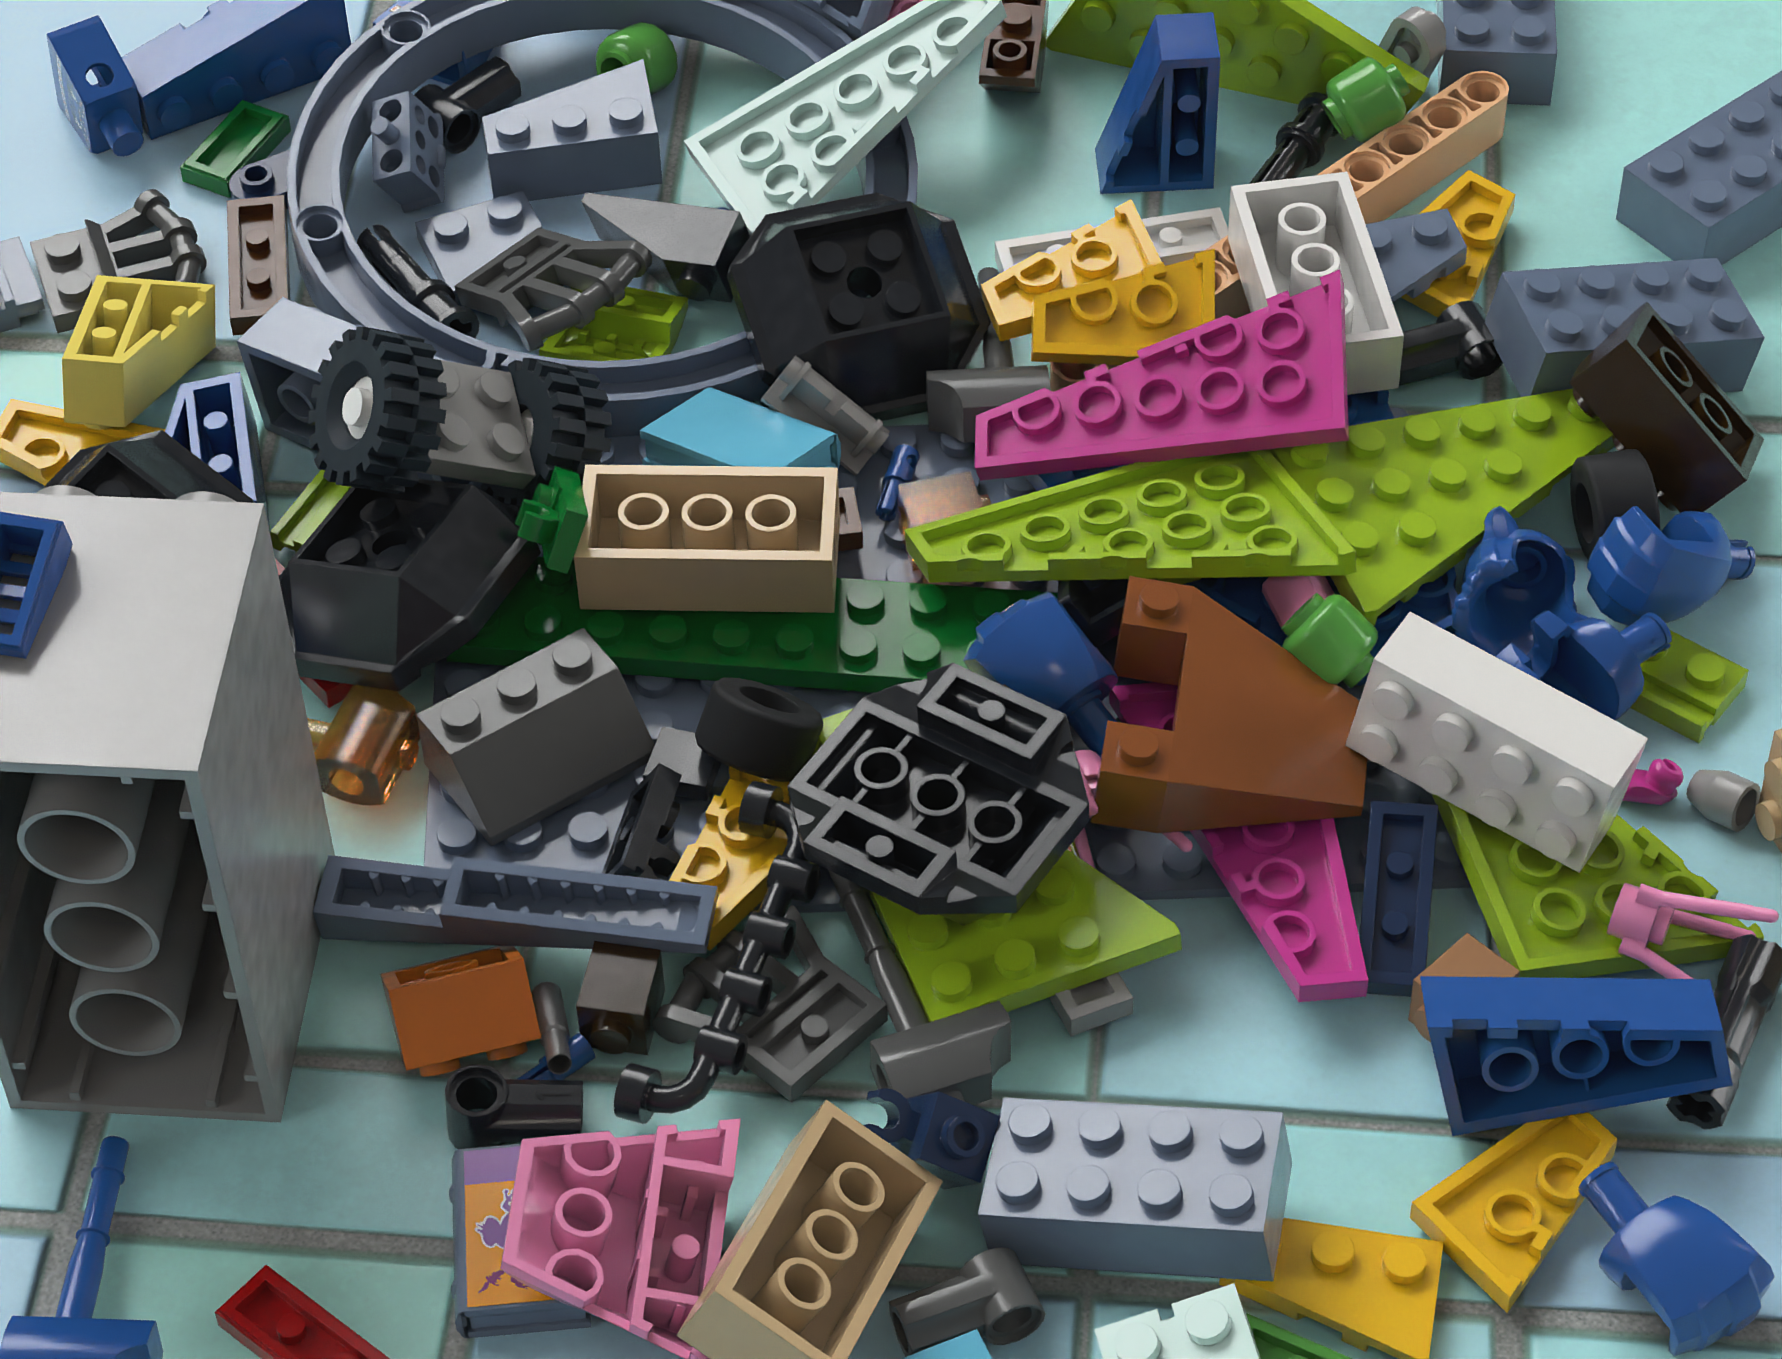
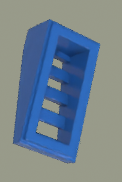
(51, 546)

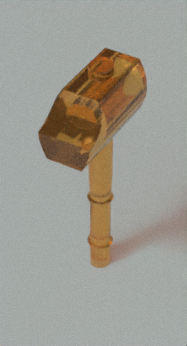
(366, 745)

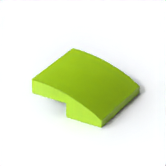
(634, 328)

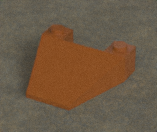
(1249, 731)

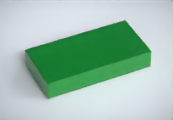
(240, 139)

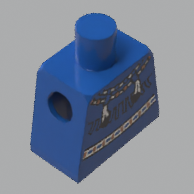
(100, 113)

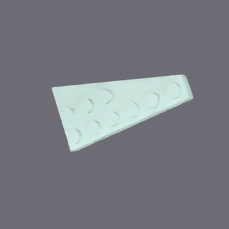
(823, 121)

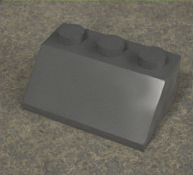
(535, 736)

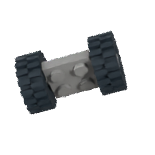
(401, 412)

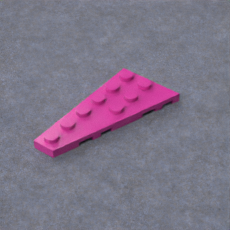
(1202, 393)
(1279, 875)

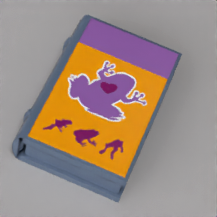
(484, 1295)

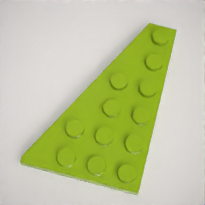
(1556, 919)

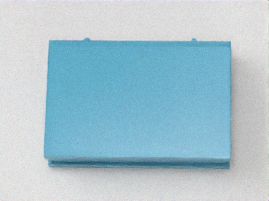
(734, 432)

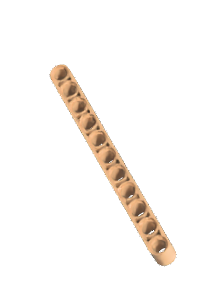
(1383, 173)

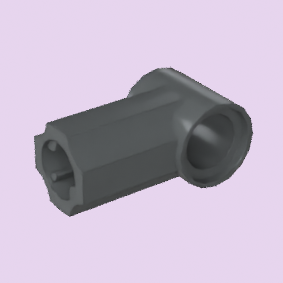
(986, 1296)

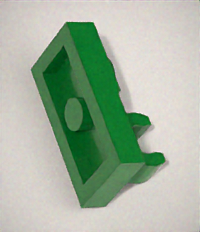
(555, 518)

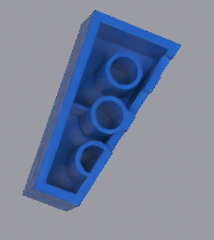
(234, 55)
(1568, 1045)

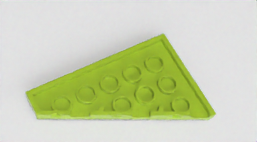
(1264, 45)
(1421, 484)
(1142, 521)
(1061, 938)

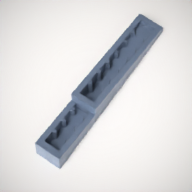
(509, 906)

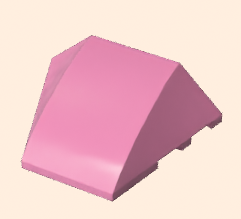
(623, 1224)

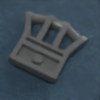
(74, 259)
(535, 274)
(805, 1026)

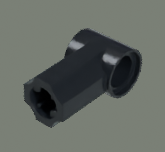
(469, 99)
(1453, 343)
(513, 1108)

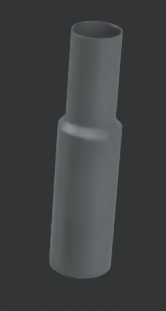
(552, 1026)

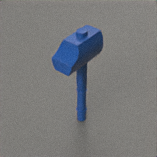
(73, 1330)

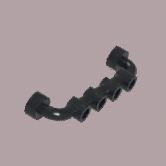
(742, 987)

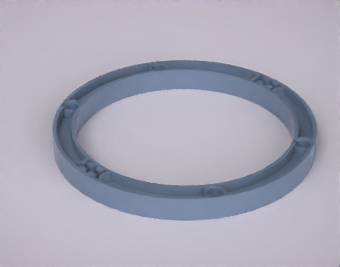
(429, 38)

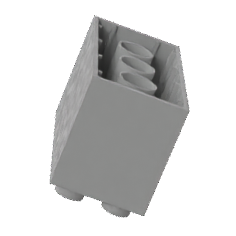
(156, 818)

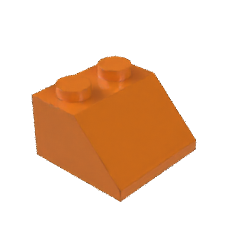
(461, 1009)

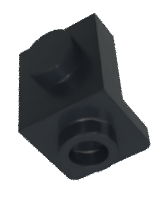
(1095, 611)

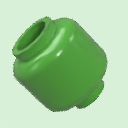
(638, 43)
(1365, 99)
(1331, 639)

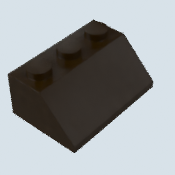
(1669, 410)

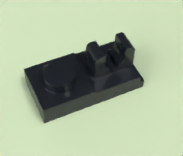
(646, 816)

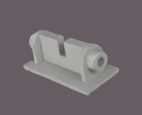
(812, 399)

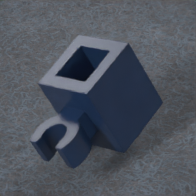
(938, 1134)

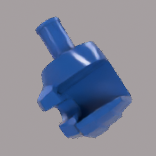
(1663, 571)
(1592, 658)
(1049, 659)
(1680, 1260)

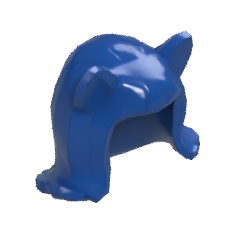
(1511, 582)

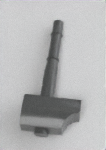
(961, 394)
(924, 1057)

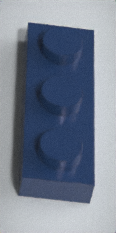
(1397, 894)

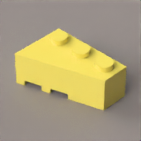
(133, 347)

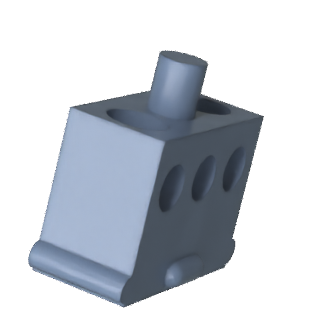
(408, 151)

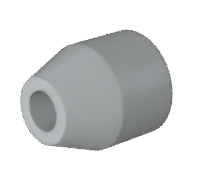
(1724, 797)

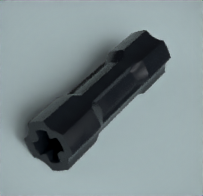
(1743, 996)

